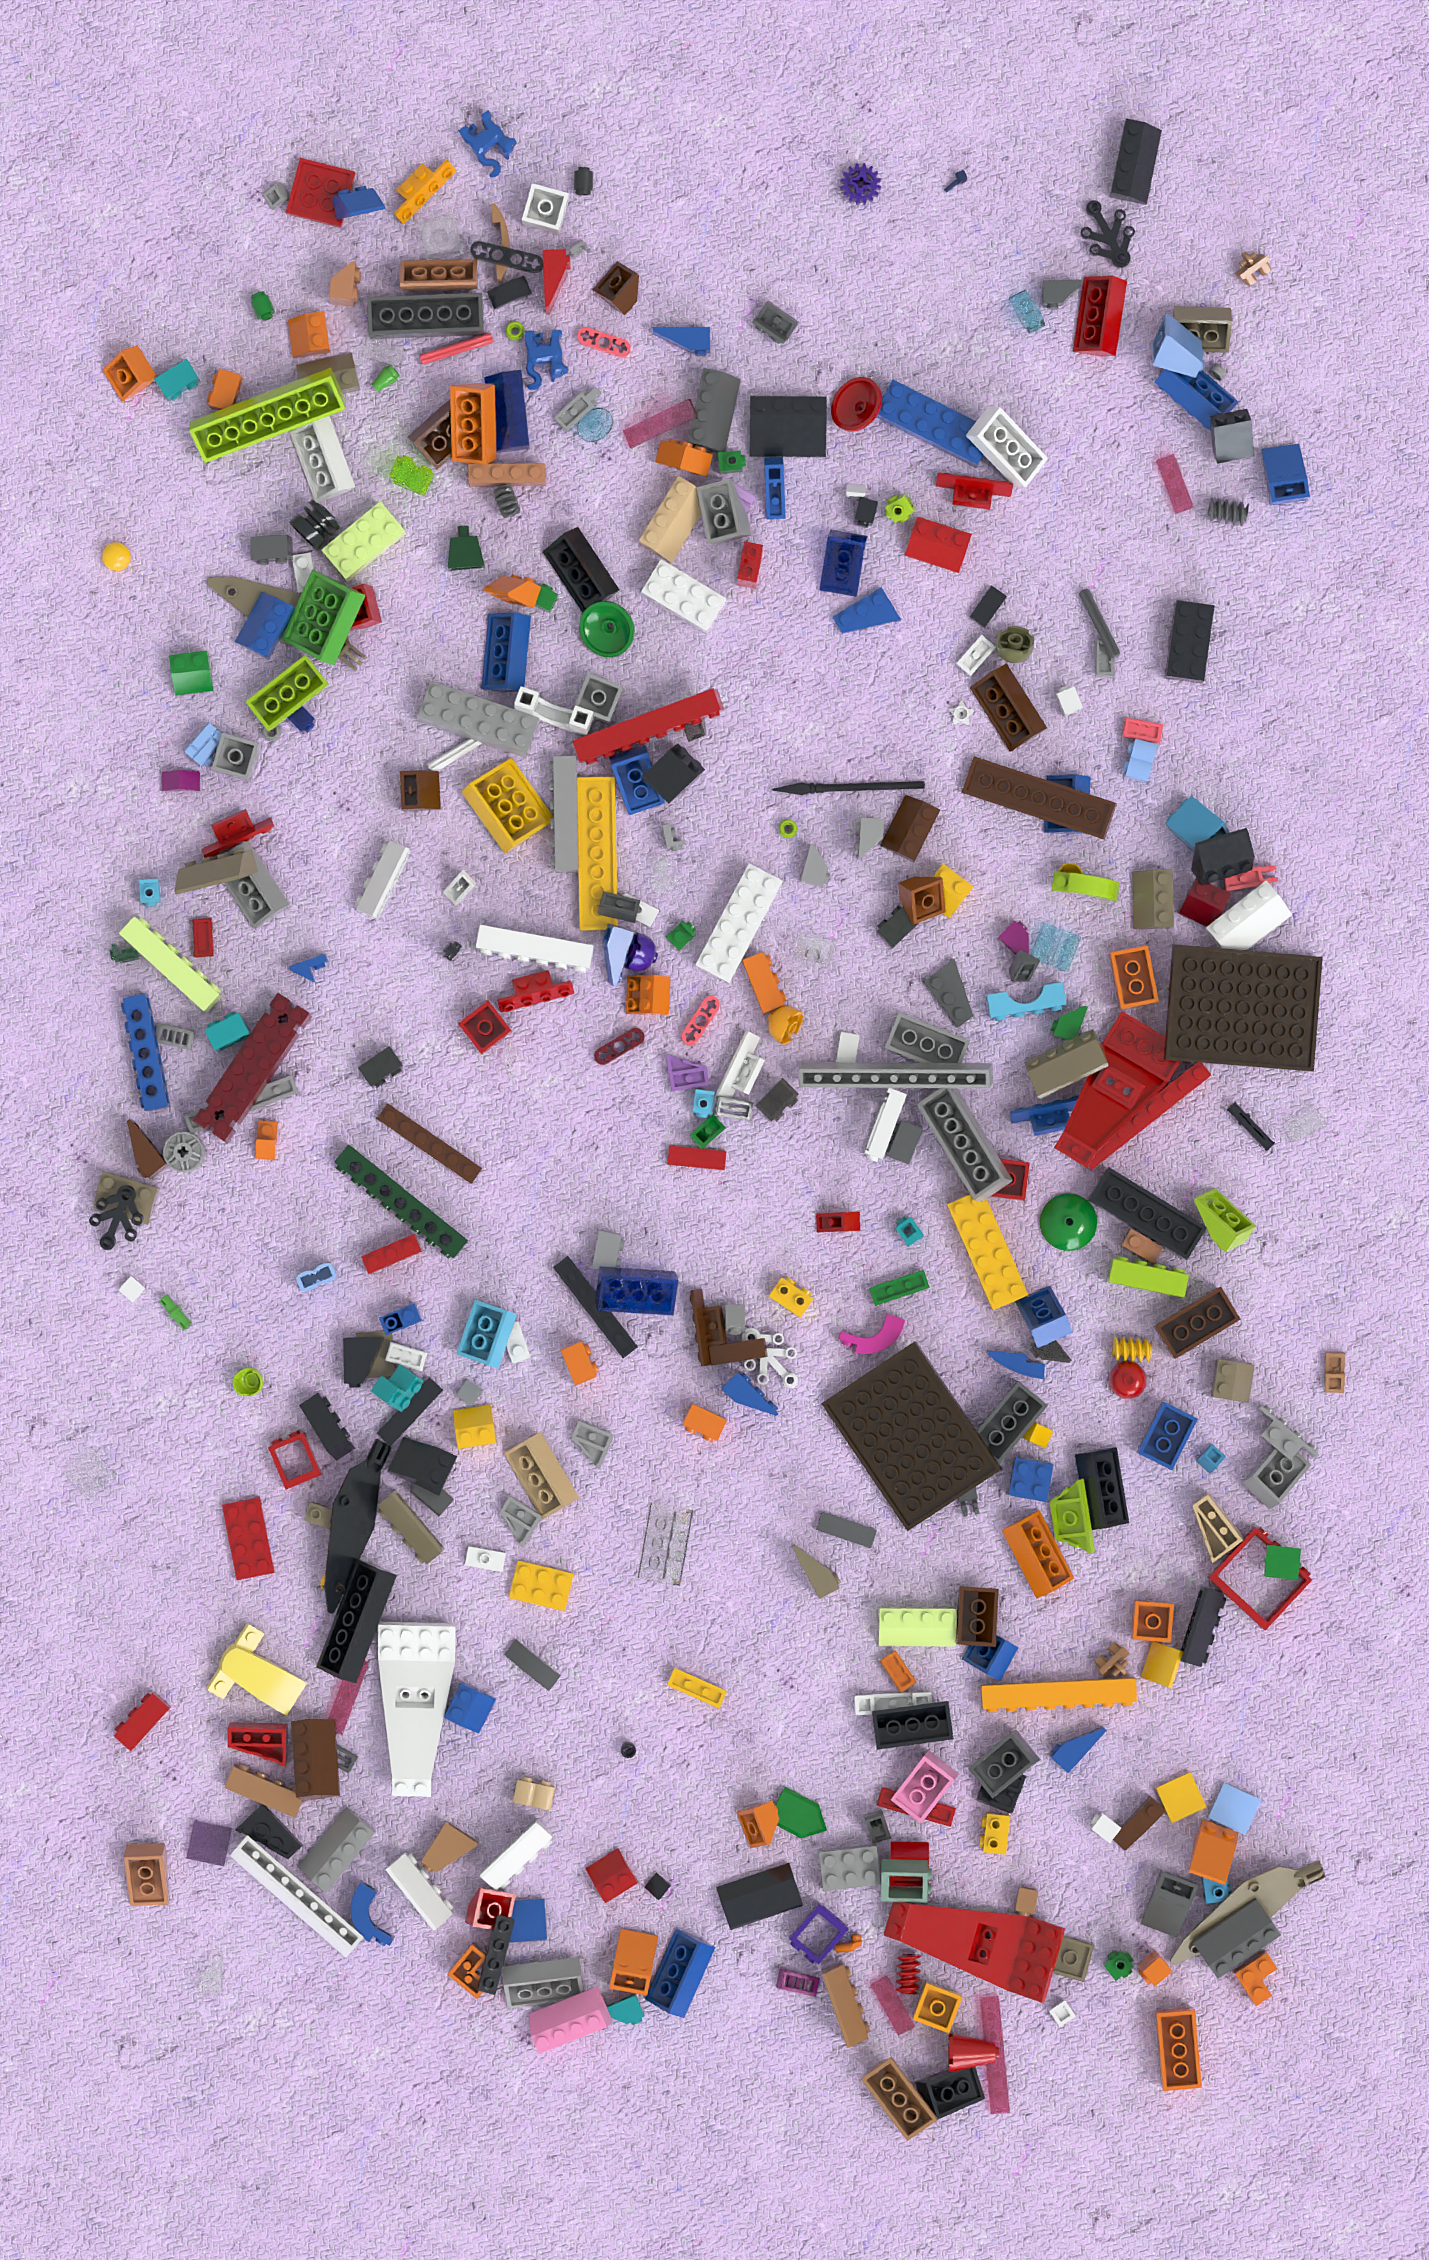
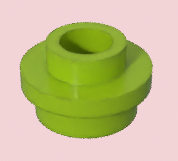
(512, 325)
(783, 833)

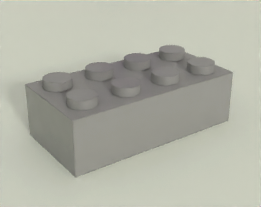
(925, 1042)

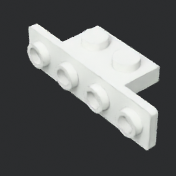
(742, 1069)

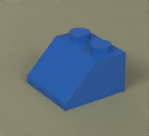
(357, 202)
(991, 1660)
(470, 1708)

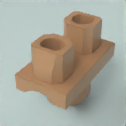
(1260, 263)
(1119, 1654)

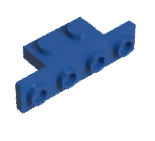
(1046, 1117)

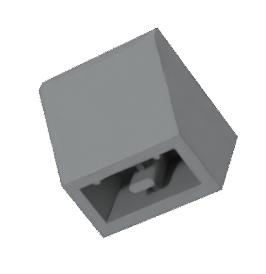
(870, 835)

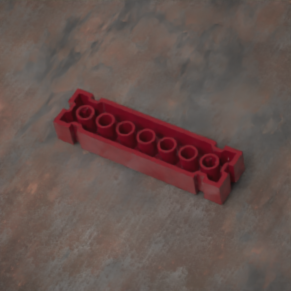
(252, 1068)

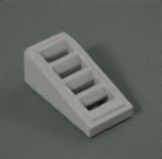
(190, 1039)

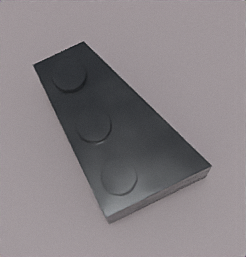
(327, 1426)

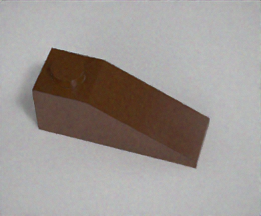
(1139, 1823)

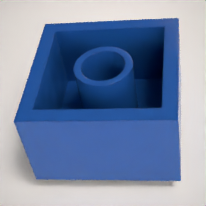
(1030, 1479)

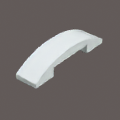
(871, 1702)

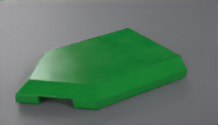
(799, 1814)

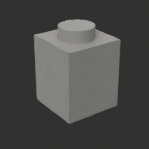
(735, 1319)

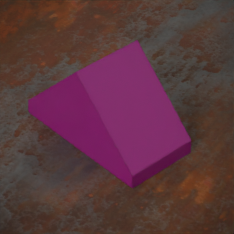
(180, 780)

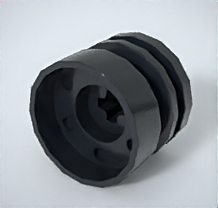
(314, 524)

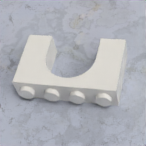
(575, 721)

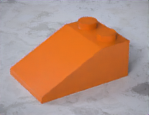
(1213, 1851)

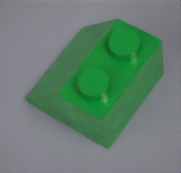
(191, 672)

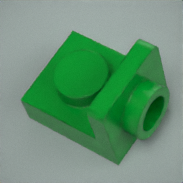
(681, 934)

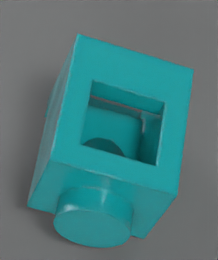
(910, 1238)

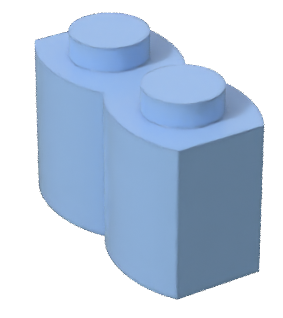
(1140, 760)
(322, 1274)

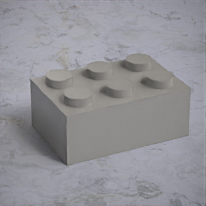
(849, 1867)

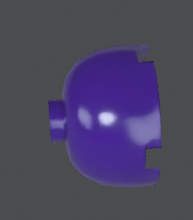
(641, 953)

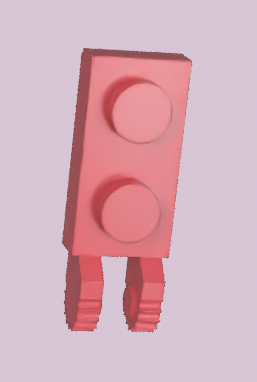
(1249, 879)

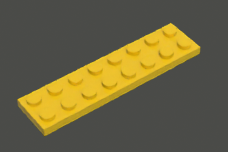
(596, 848)

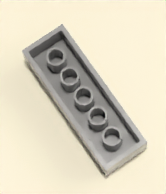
(478, 719)
(964, 1143)

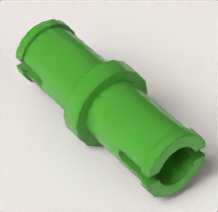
(175, 1312)

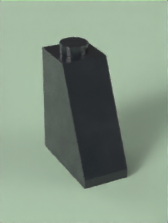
(359, 1358)

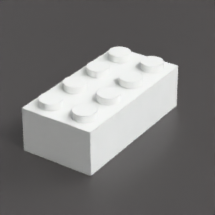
(1006, 446)
(683, 596)

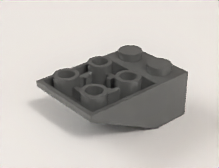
(1169, 1903)

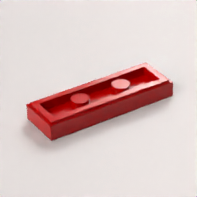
(696, 1157)

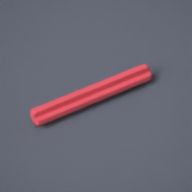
(456, 348)

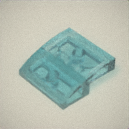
(1055, 947)

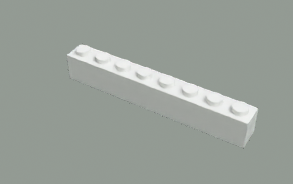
(296, 1896)

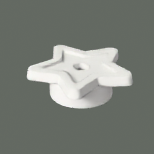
(966, 713)

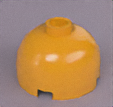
(784, 1022)

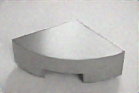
(577, 249)

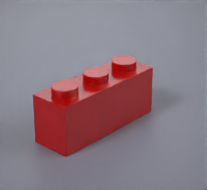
(391, 1254)
(141, 1720)

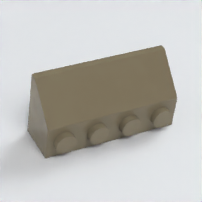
(215, 871)
(1066, 1063)
(411, 1527)

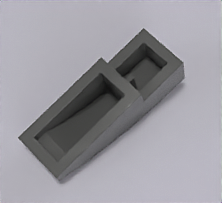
(532, 1665)

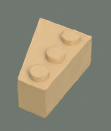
(1217, 1528)

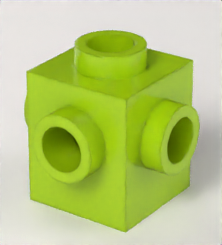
(902, 502)

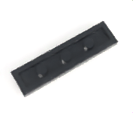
(402, 1420)

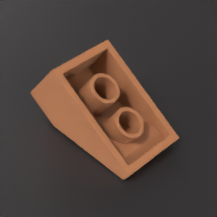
(147, 1874)

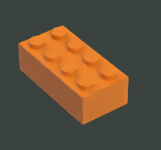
(1178, 2049)

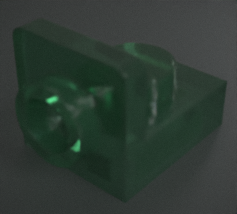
(126, 956)

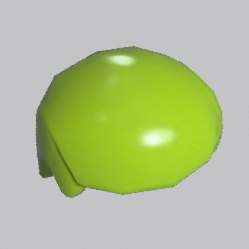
(248, 1381)

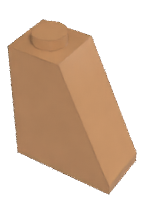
(447, 1847)

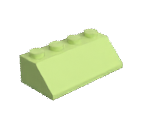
(917, 1626)

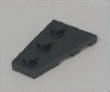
(270, 1831)

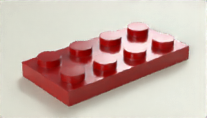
(248, 1538)

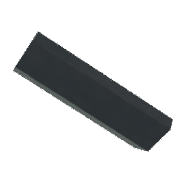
(759, 1896)

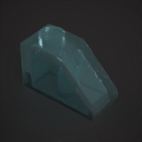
(1027, 311)

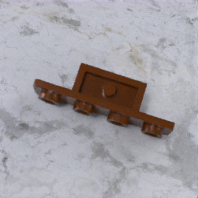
(708, 1325)

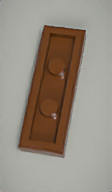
(738, 1351)

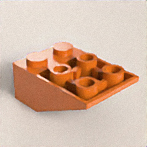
(633, 1962)

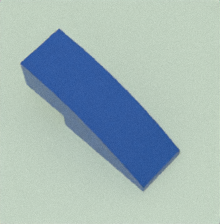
(1018, 1364)

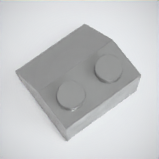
(236, 757)

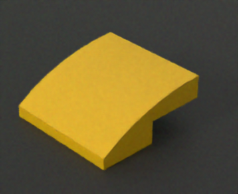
(1161, 1664)

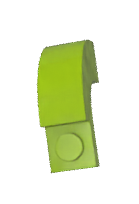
(1086, 885)

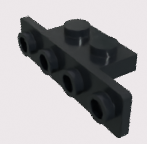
(495, 1954)

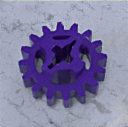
(867, 185)

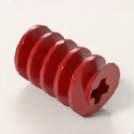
(908, 1973)

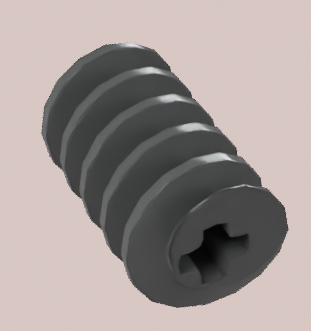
(1227, 512)

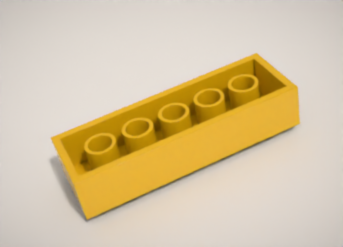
(987, 1251)

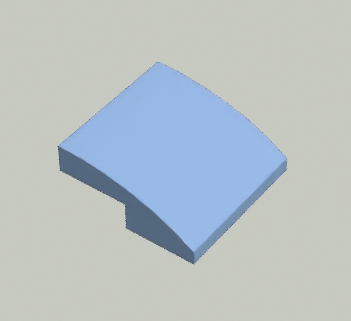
(1235, 1808)

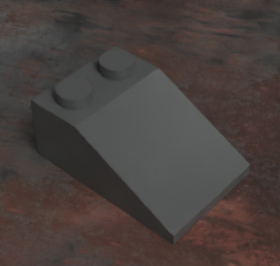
(1004, 1763)

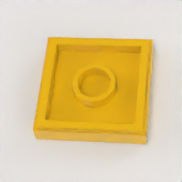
(1180, 1797)

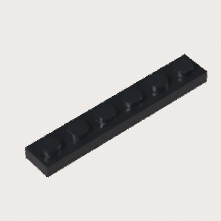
(586, 1296)

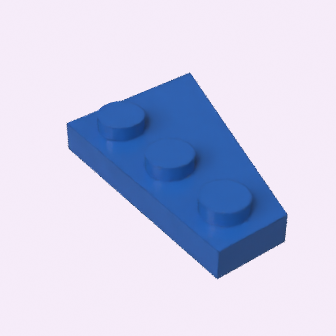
(866, 613)

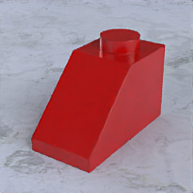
(838, 1222)

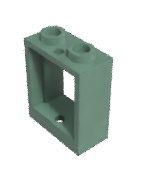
(897, 1867)

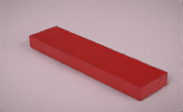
(939, 1814)

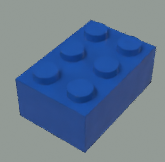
(1166, 1435)

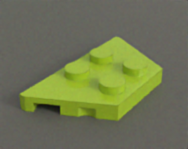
(1072, 1517)

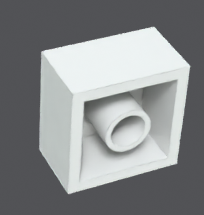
(545, 209)

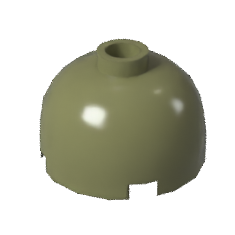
(1014, 644)

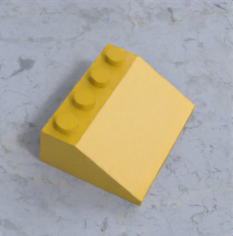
(507, 805)

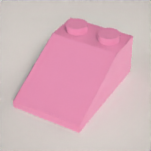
(924, 1786)

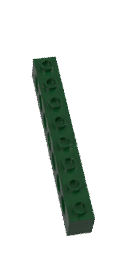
(351, 1155)

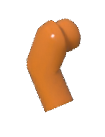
(849, 1946)

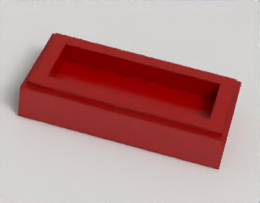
(203, 937)

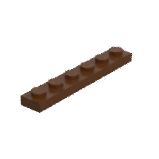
(429, 1143)

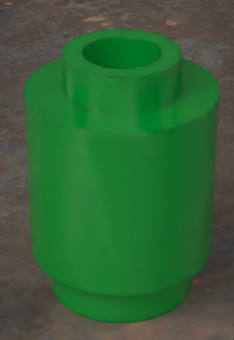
(262, 306)

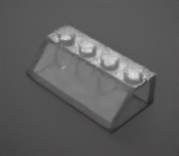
(665, 1544)

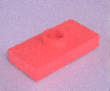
(1142, 730)

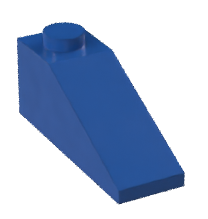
(690, 339)
(774, 487)
(1074, 1749)

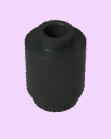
(583, 181)

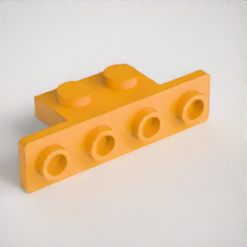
(421, 187)

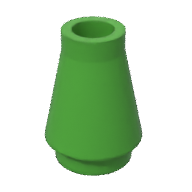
(385, 378)

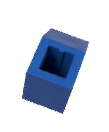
(400, 1319)

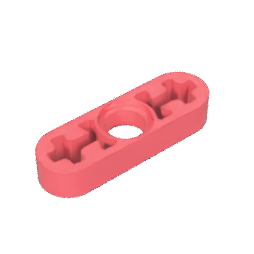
(588, 343)
(712, 1011)

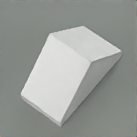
(460, 888)

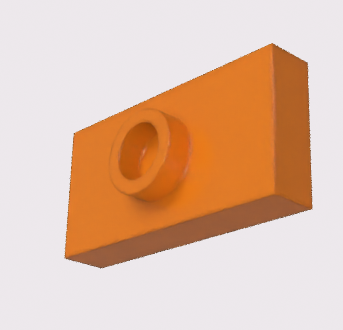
(898, 1671)

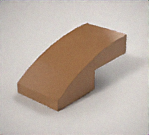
(1334, 1372)

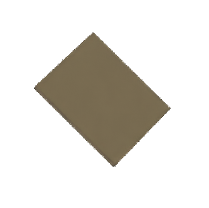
(381, 1366)

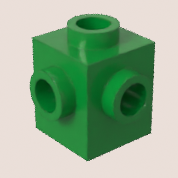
(1119, 1971)

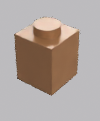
(1026, 1900)

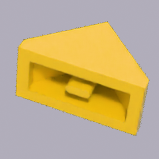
(1038, 1435)

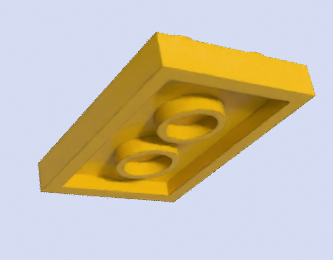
(541, 1585)

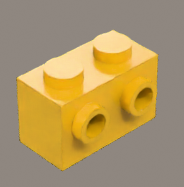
(791, 1297)
(995, 1833)

